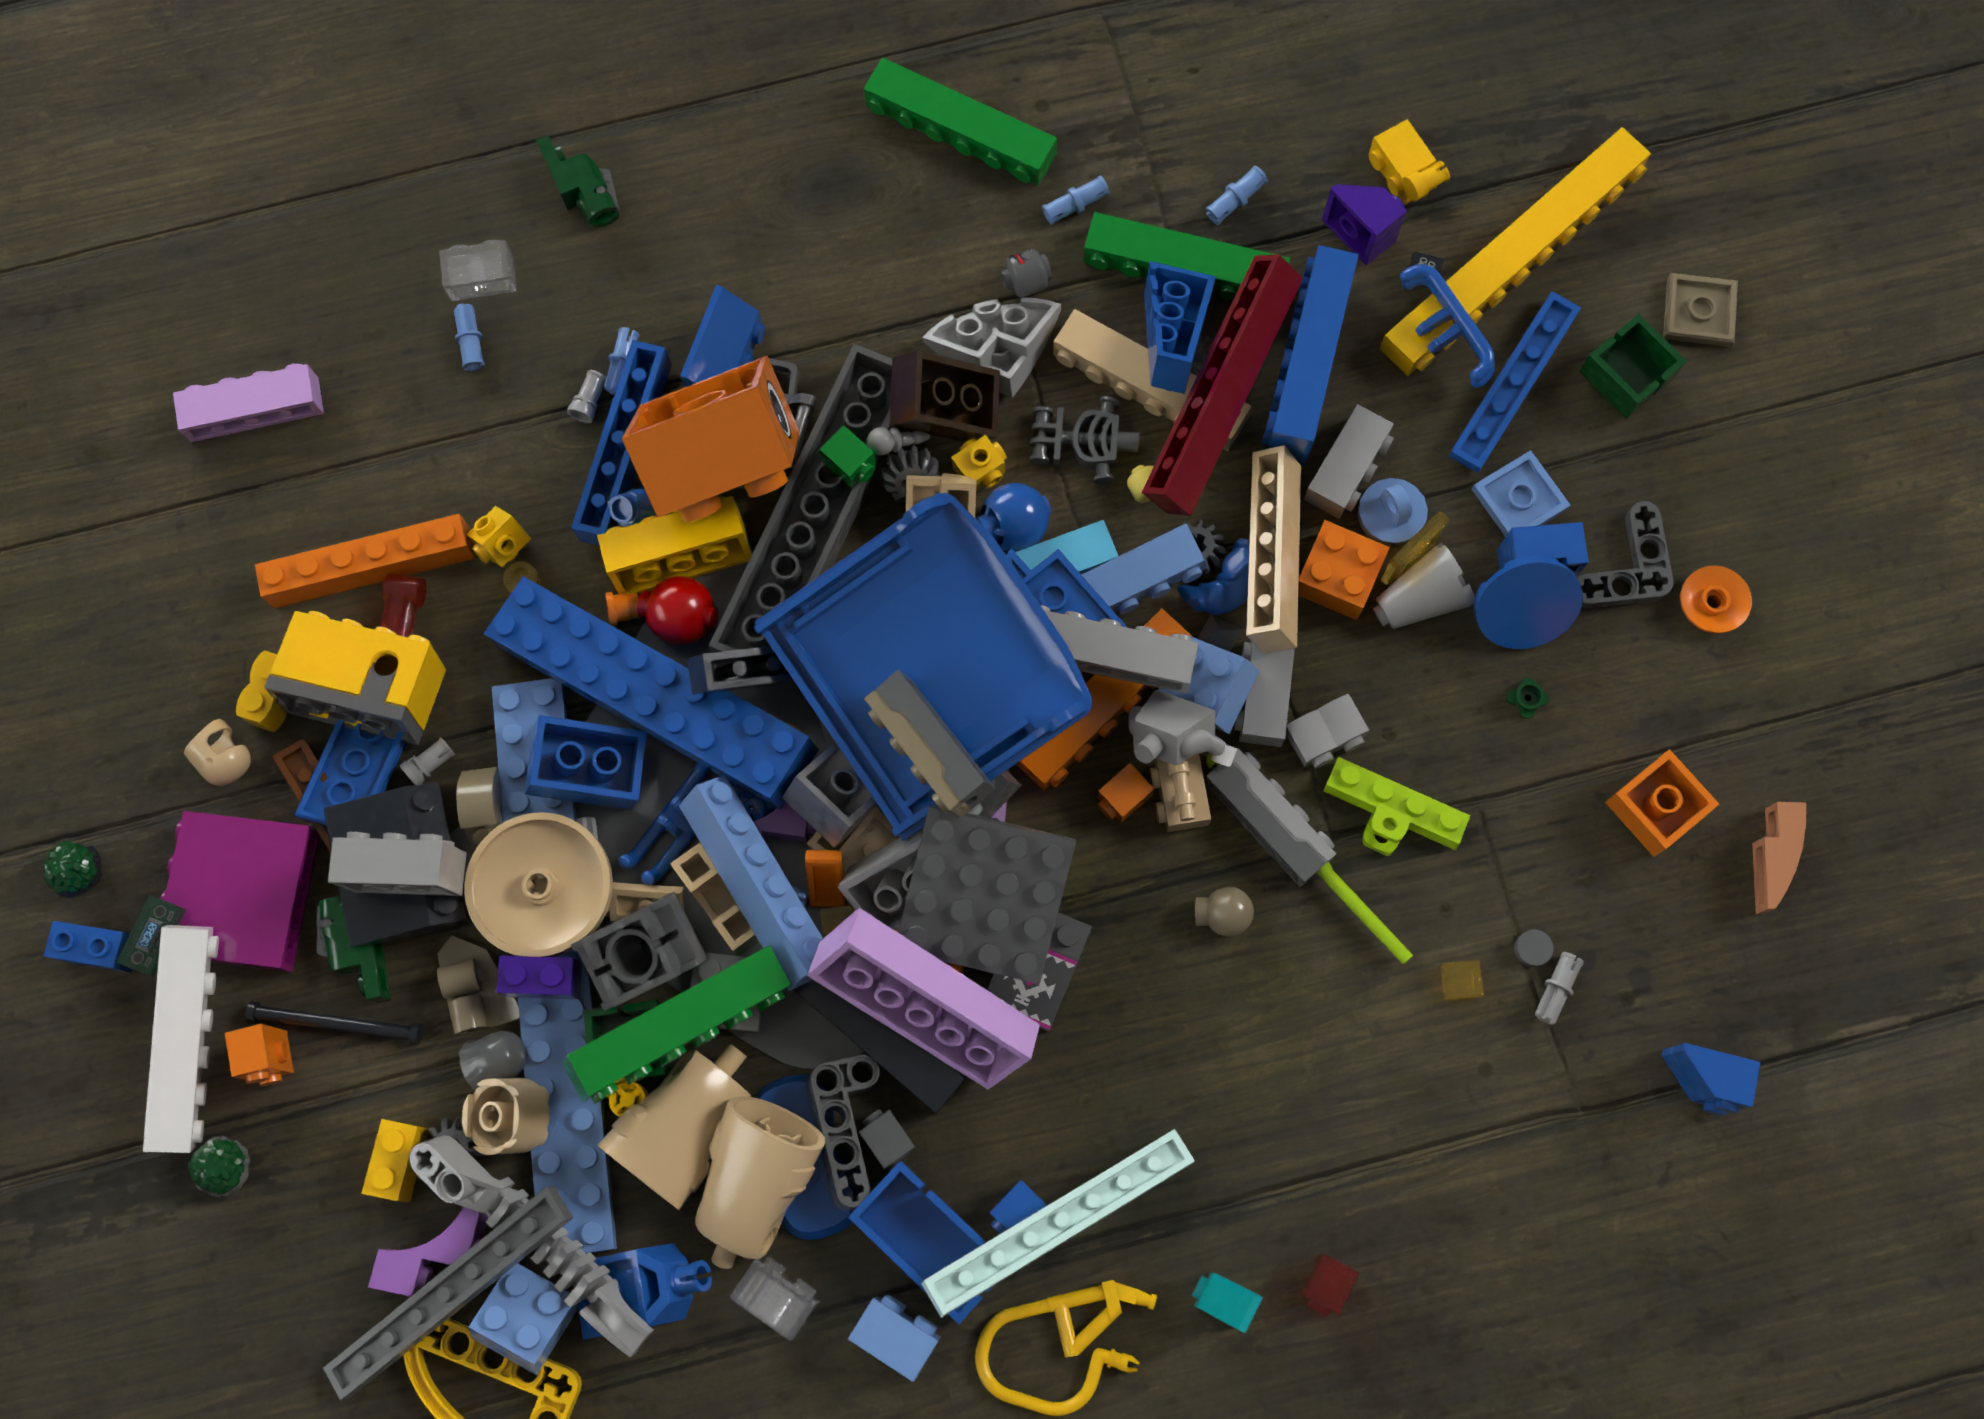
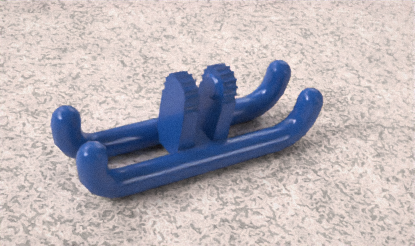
(1452, 310)
(672, 821)

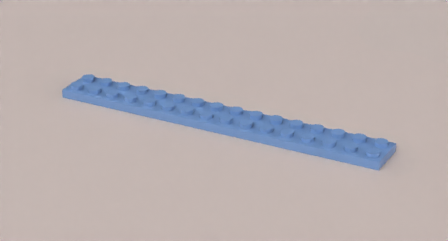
(555, 1026)

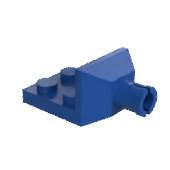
(653, 1284)

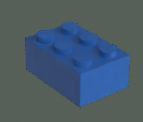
(585, 762)

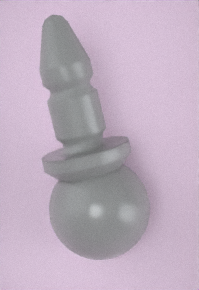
(882, 440)

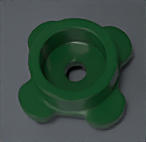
(1532, 689)

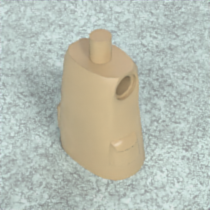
(670, 1130)
(756, 1171)

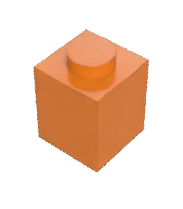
(1124, 794)

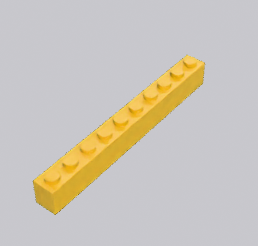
(1523, 245)

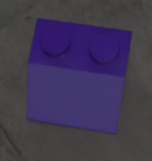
(1364, 218)

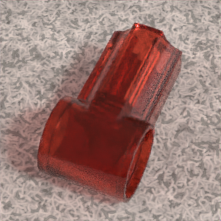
(402, 599)

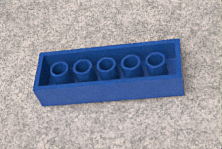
(1310, 351)

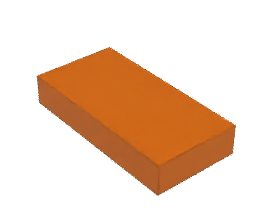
(824, 875)

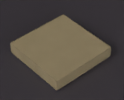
(1700, 310)

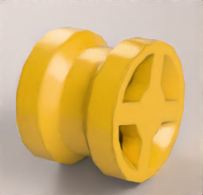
(626, 1097)

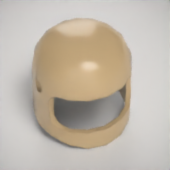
(223, 760)

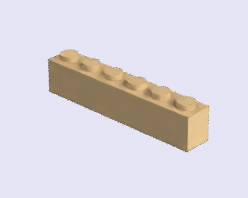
(1123, 366)
(1274, 550)

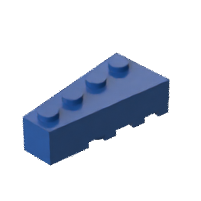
(1175, 319)

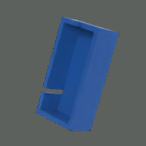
(916, 1229)

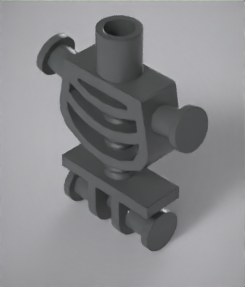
(1117, 441)

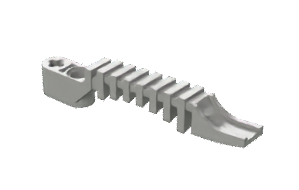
(446, 1163)

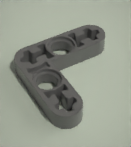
(1643, 569)

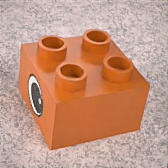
(713, 440)

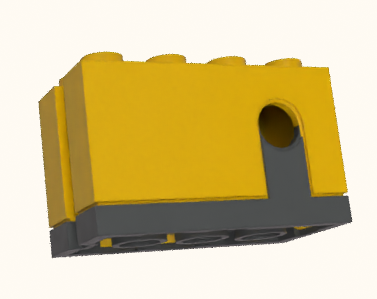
(356, 676)

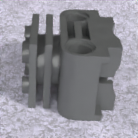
(620, 963)

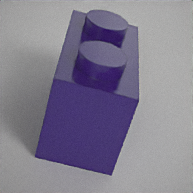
(539, 977)

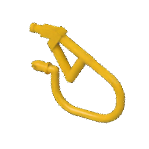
(1072, 1346)

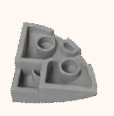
(998, 337)

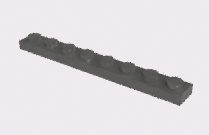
(448, 1292)

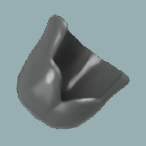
(492, 1056)

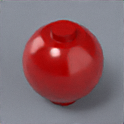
(678, 610)

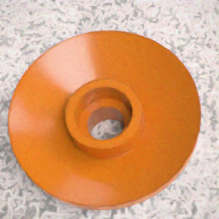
(1724, 587)

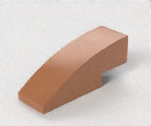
(1778, 853)

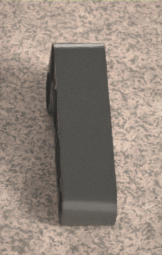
(845, 1135)

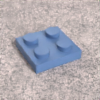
(1520, 495)

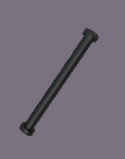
(337, 1023)

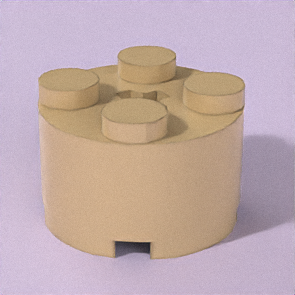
(506, 1115)

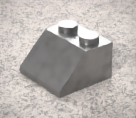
(830, 796)

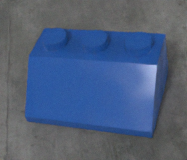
(724, 337)

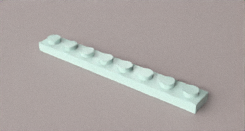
(1056, 1223)

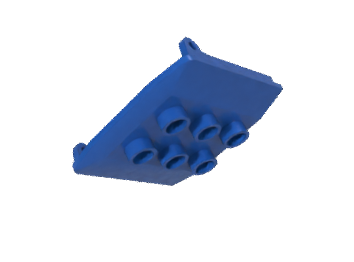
(953, 619)

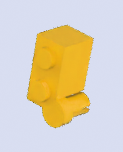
(1406, 163)

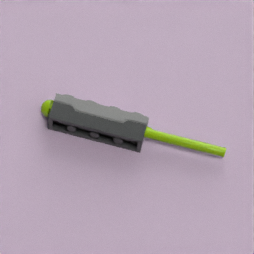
(1287, 835)

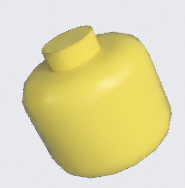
(1137, 482)

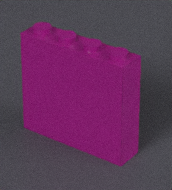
(245, 883)

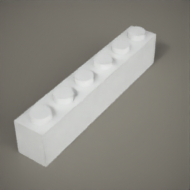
(179, 1039)

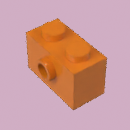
(259, 1054)

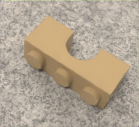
(711, 892)

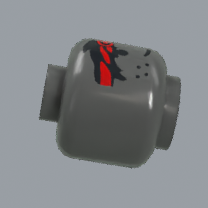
(1026, 273)

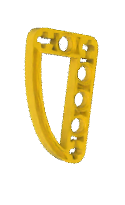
(474, 1359)

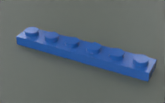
(1514, 382)

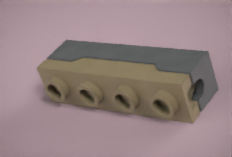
(929, 745)

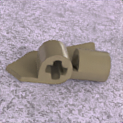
(470, 985)

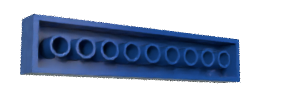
(651, 692)

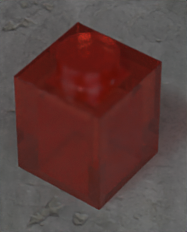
(1329, 1285)

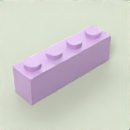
(248, 402)

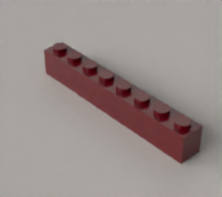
(1222, 385)

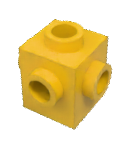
(980, 461)
(497, 537)

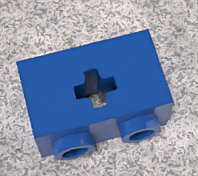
(86, 946)

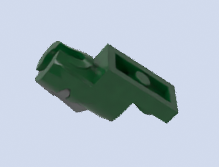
(582, 184)
(334, 944)

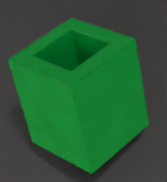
(848, 457)

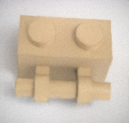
(1181, 794)

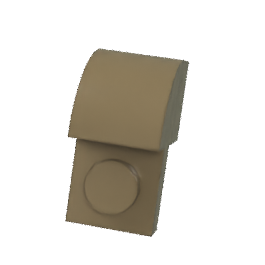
(479, 804)

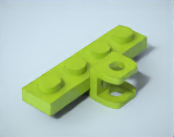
(1394, 808)

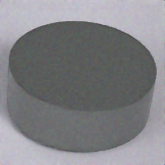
(1533, 948)

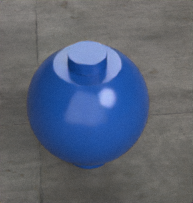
(1015, 516)

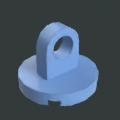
(1392, 511)

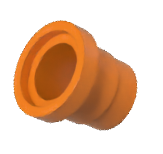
(621, 607)

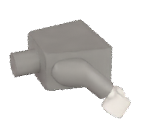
(1175, 731)

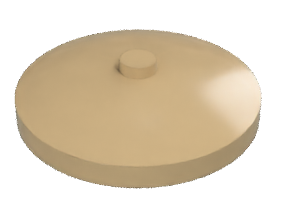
(538, 885)

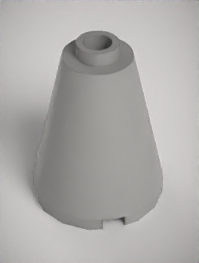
(1425, 591)

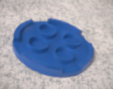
(1528, 602)

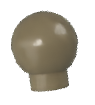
(1225, 911)

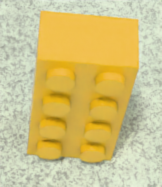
(667, 547)

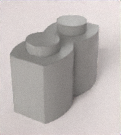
(1327, 731)

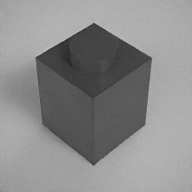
(886, 1138)

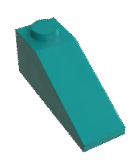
(1226, 1301)

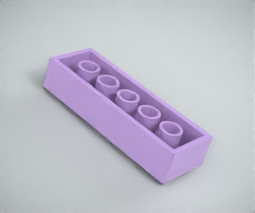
(924, 999)

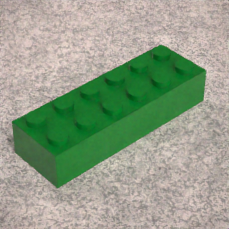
(676, 1023)

